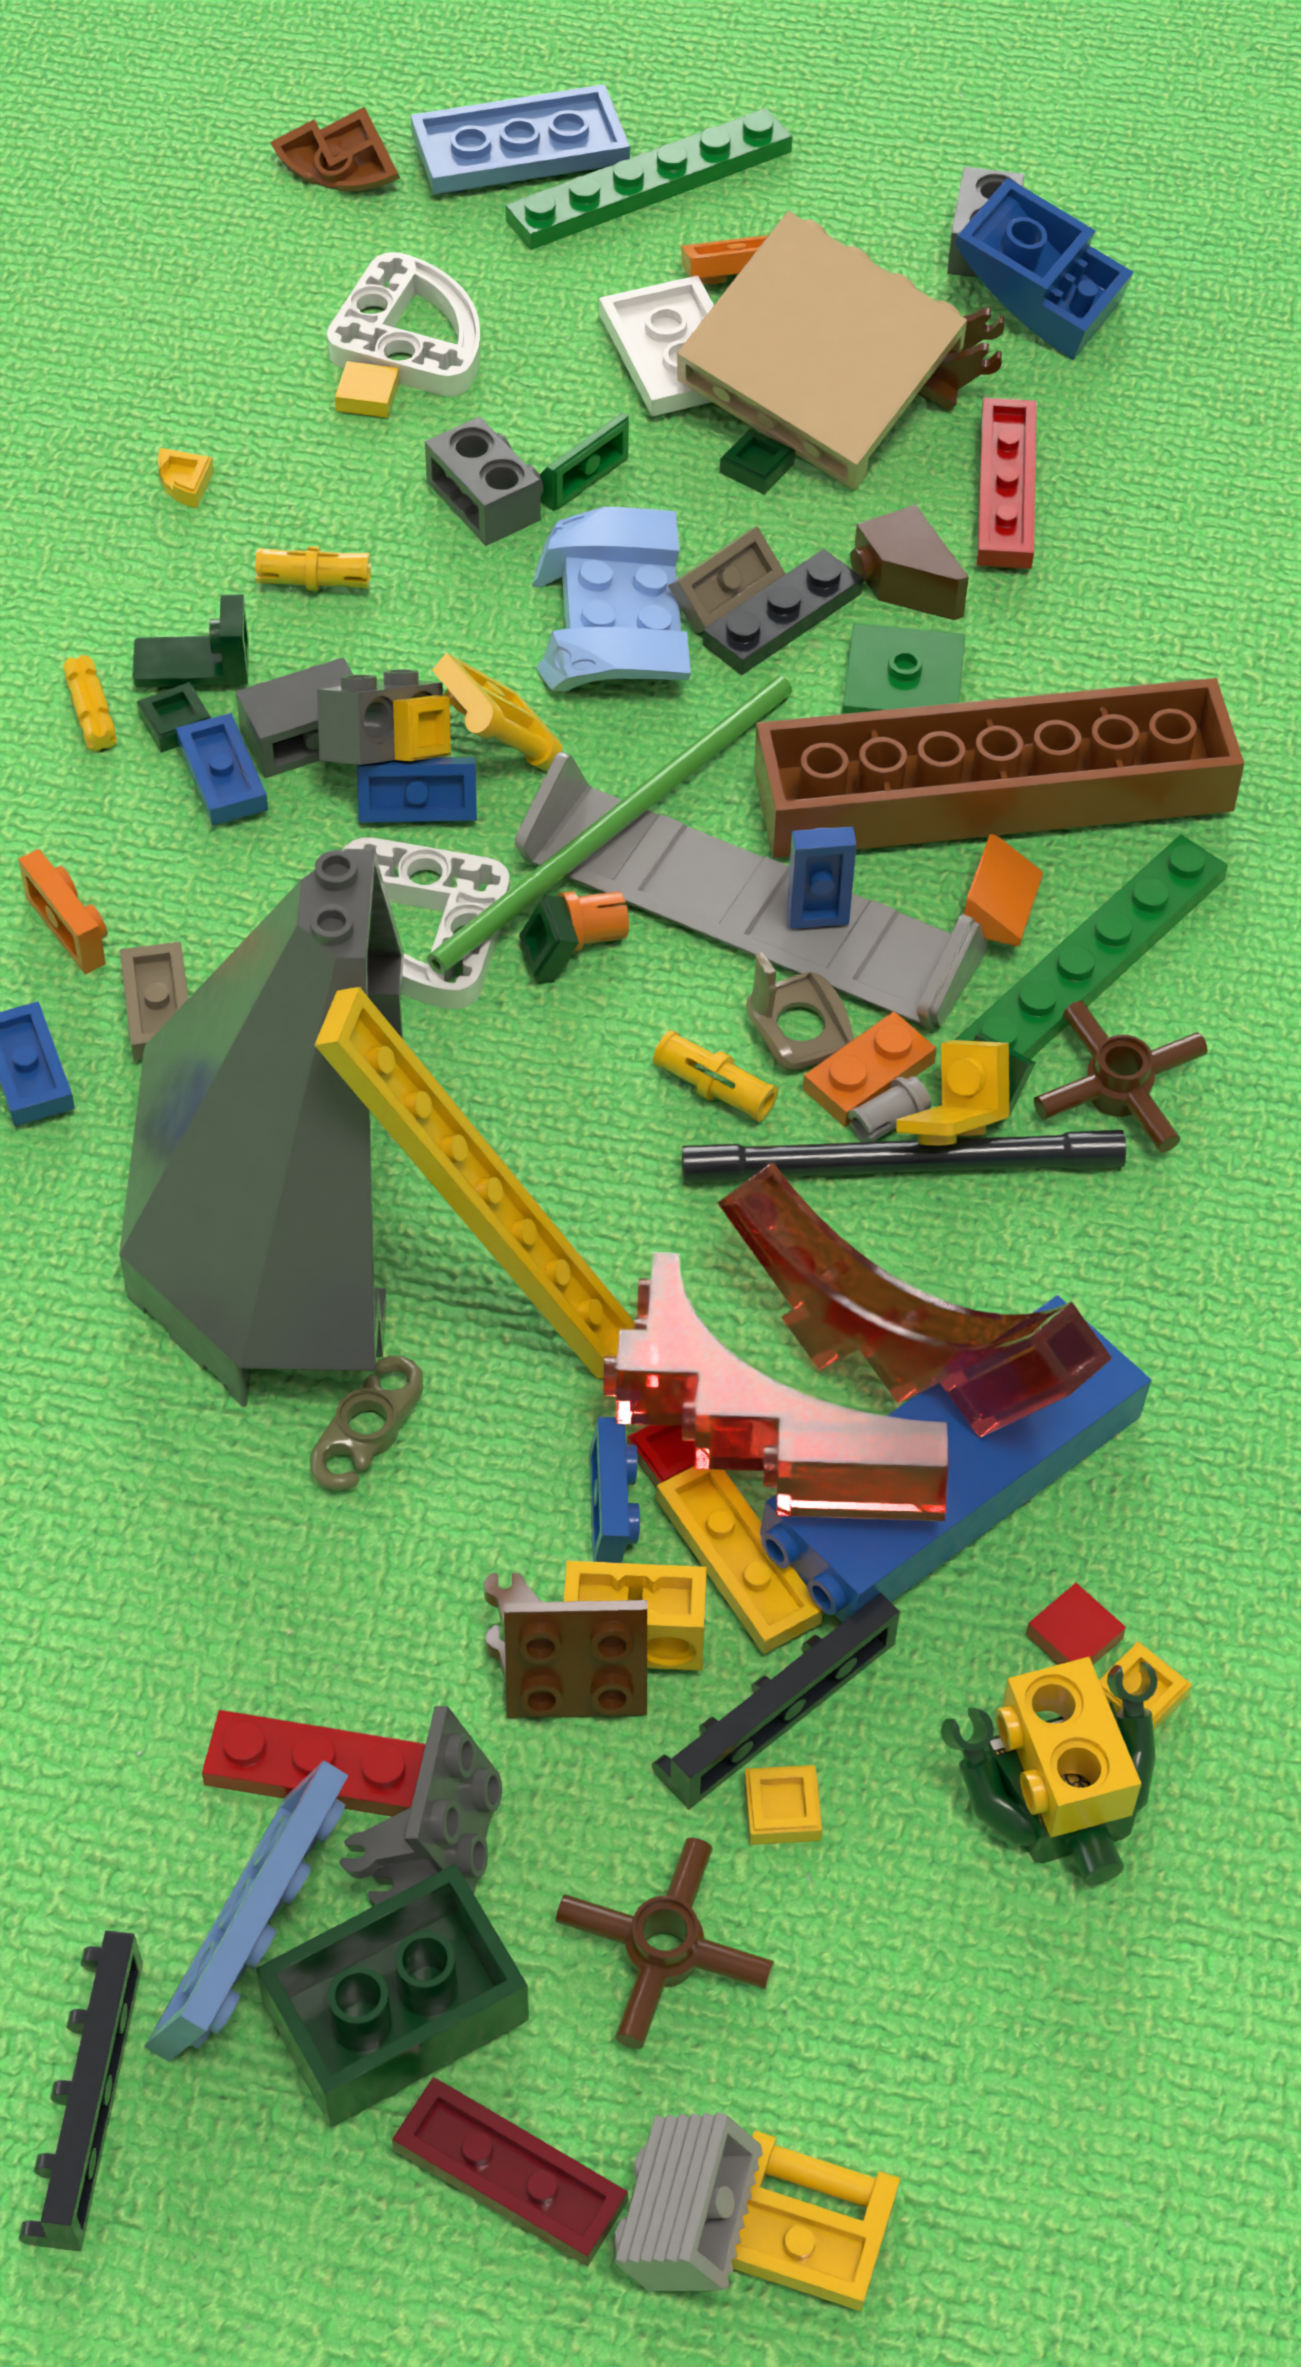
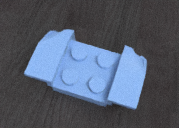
(615, 598)

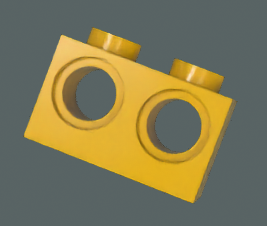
(673, 1604)
(1082, 1745)

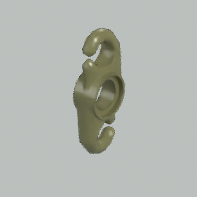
(342, 1440)

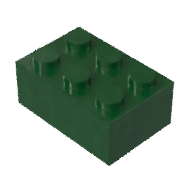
(393, 1994)

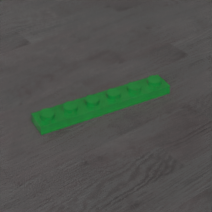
(648, 178)
(1101, 947)

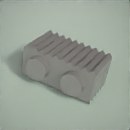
(688, 2203)

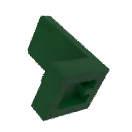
(200, 660)

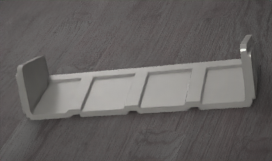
(743, 903)

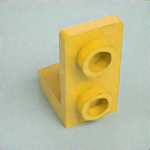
(972, 1093)

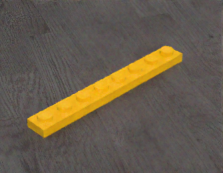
(471, 1176)

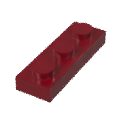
(510, 2171)

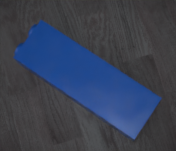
(988, 1479)

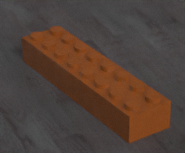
(1000, 765)

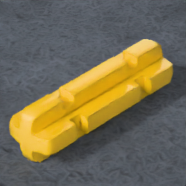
(89, 703)

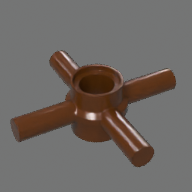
(1121, 1076)
(657, 1967)

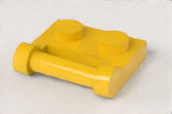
(497, 711)
(809, 2244)

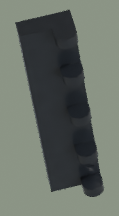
(779, 1702)
(88, 2095)

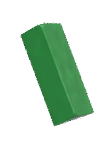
(585, 462)

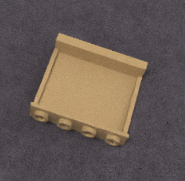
(819, 347)

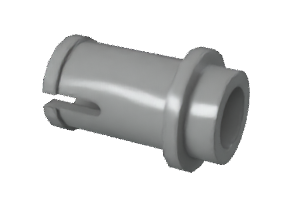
(880, 1113)

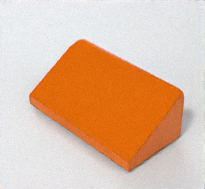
(1003, 892)

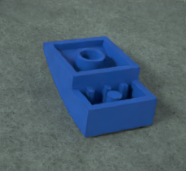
(1043, 267)

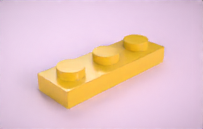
(727, 1541)

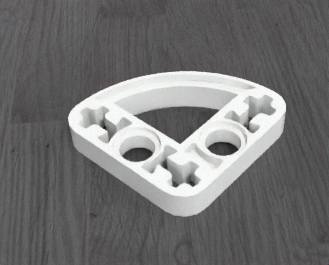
(371, 338)
(459, 908)

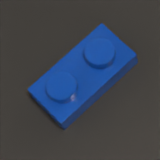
(222, 769)
(418, 790)
(821, 877)
(31, 1067)
(611, 1471)

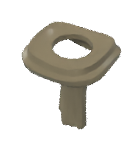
(806, 991)

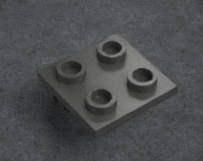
(446, 1819)

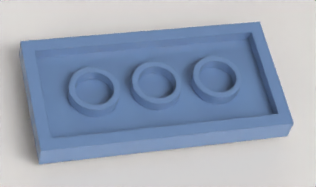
(519, 139)
(241, 1928)

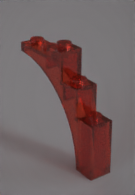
(845, 1303)
(813, 1451)

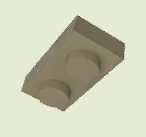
(726, 579)
(153, 989)

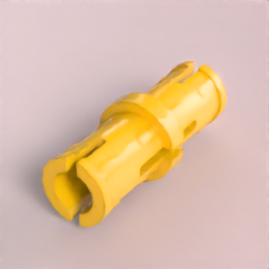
(313, 568)
(681, 1058)

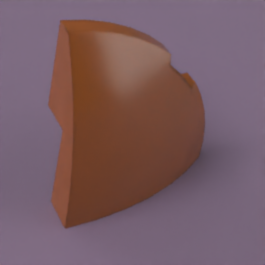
(339, 155)

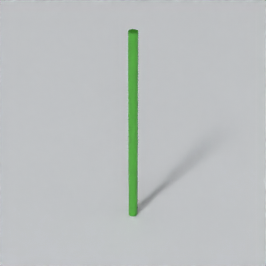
(607, 826)

